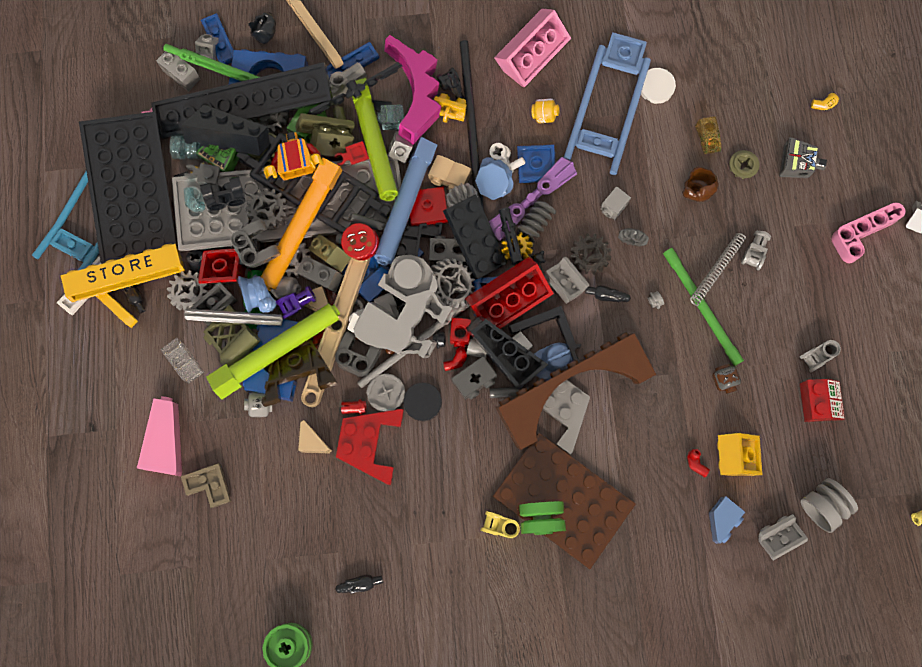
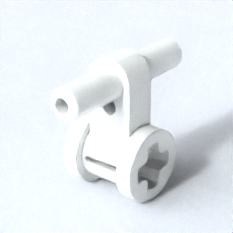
(505, 155)

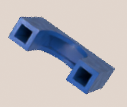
(257, 61)
(257, 382)

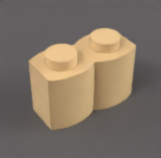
(448, 173)

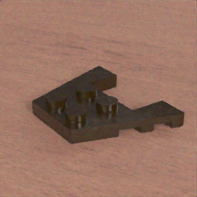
(296, 364)

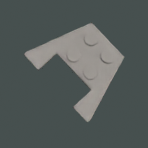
(568, 407)

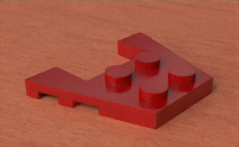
(360, 440)

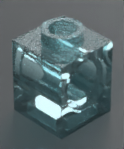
(391, 116)

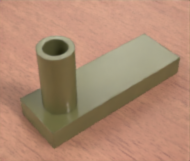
(307, 122)

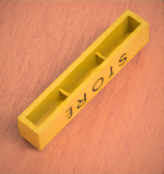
(122, 272)

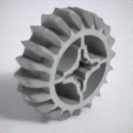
(456, 281)

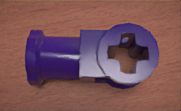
(292, 303)

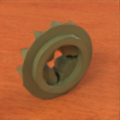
(752, 164)

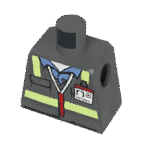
(800, 159)

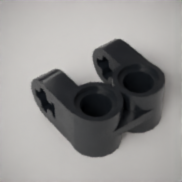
(219, 197)

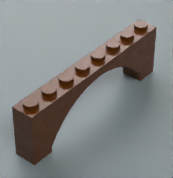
(523, 411)

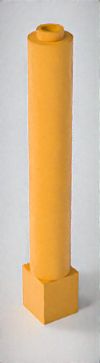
(323, 181)

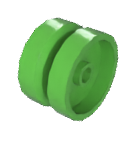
(542, 518)
(275, 646)

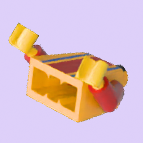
(294, 159)

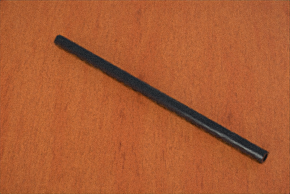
(470, 115)

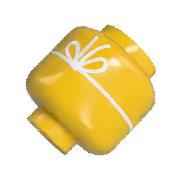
(545, 110)

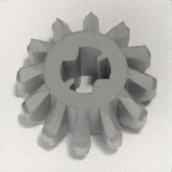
(460, 193)

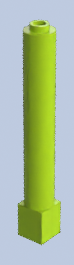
(375, 145)
(228, 378)

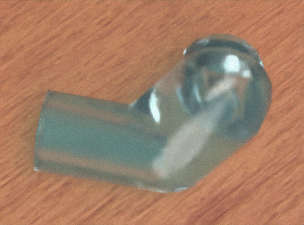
(191, 202)

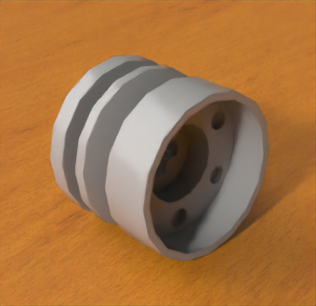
(829, 505)

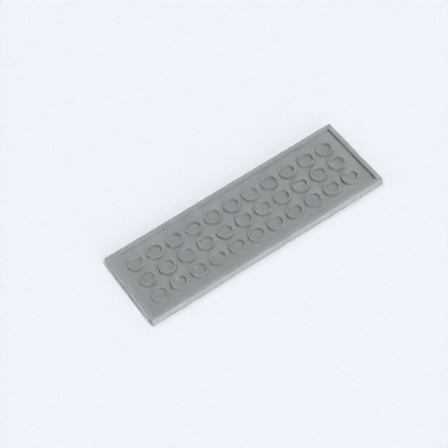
(216, 228)

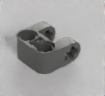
(249, 247)
(355, 359)

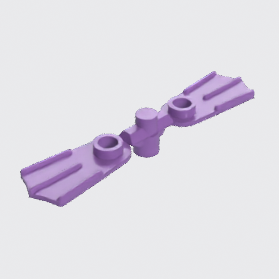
(559, 174)

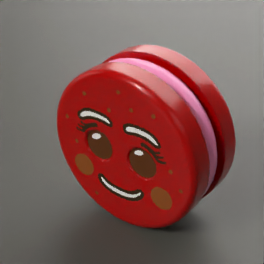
(360, 241)

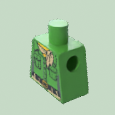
(224, 159)

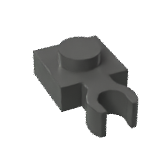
(204, 174)

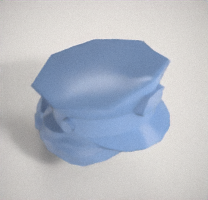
(494, 178)
(256, 294)

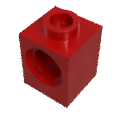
(459, 324)

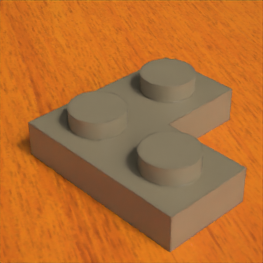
(212, 481)

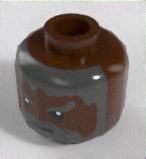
(726, 378)

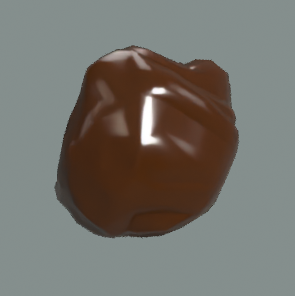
(700, 185)

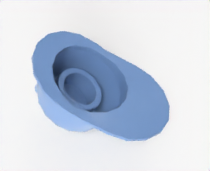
(556, 357)

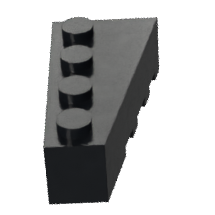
(508, 355)

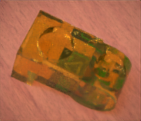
(709, 135)

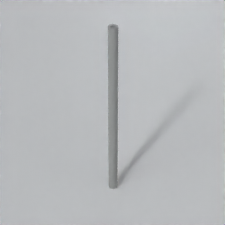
(394, 358)

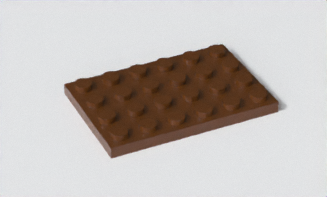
(590, 504)

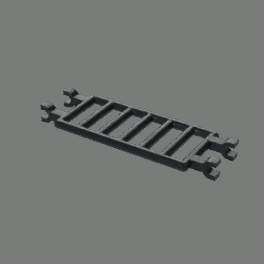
(332, 222)

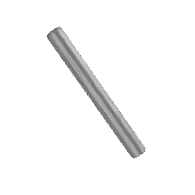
(233, 317)

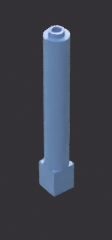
(397, 221)

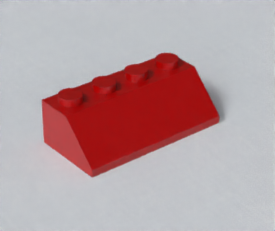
(510, 294)

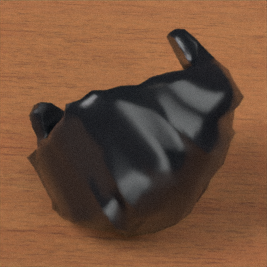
(263, 27)

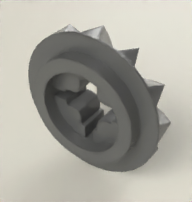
(633, 237)

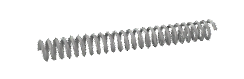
(719, 260)

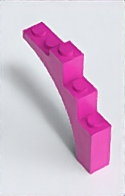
(424, 88)

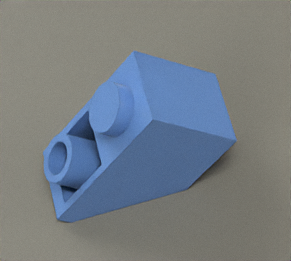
(723, 518)

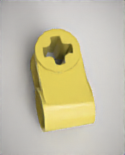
(498, 525)

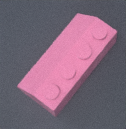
(533, 47)

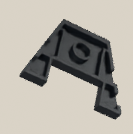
(411, 239)

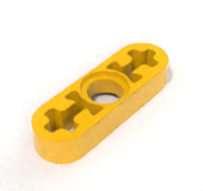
(117, 309)

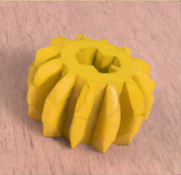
(525, 246)

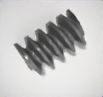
(536, 219)

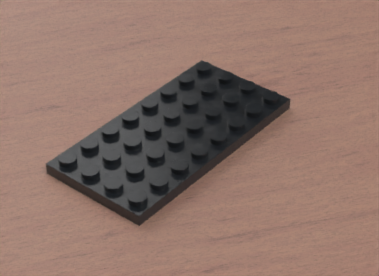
(127, 184)

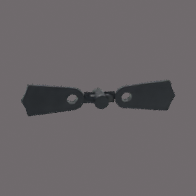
(355, 89)

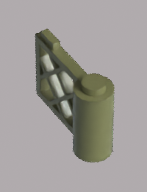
(238, 344)

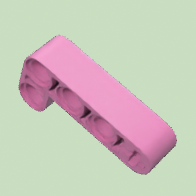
(868, 227)

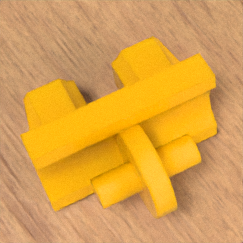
(451, 109)

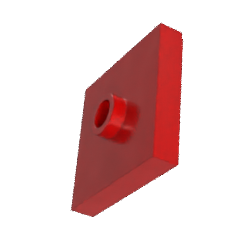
(429, 207)

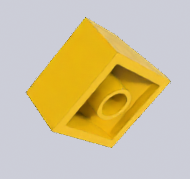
(739, 455)

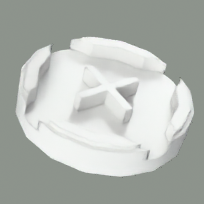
(658, 85)

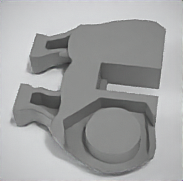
(415, 284)

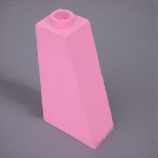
(162, 439)

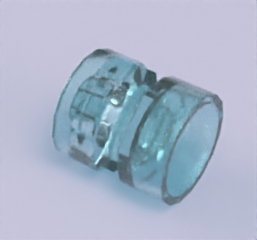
(181, 150)

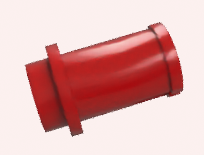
(354, 407)

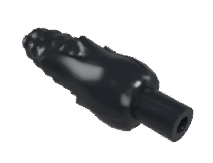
(605, 293)
(134, 297)
(359, 584)

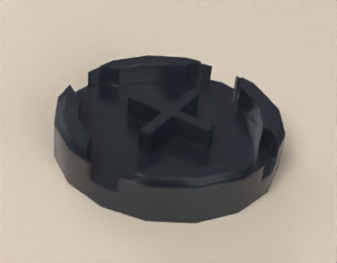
(422, 401)

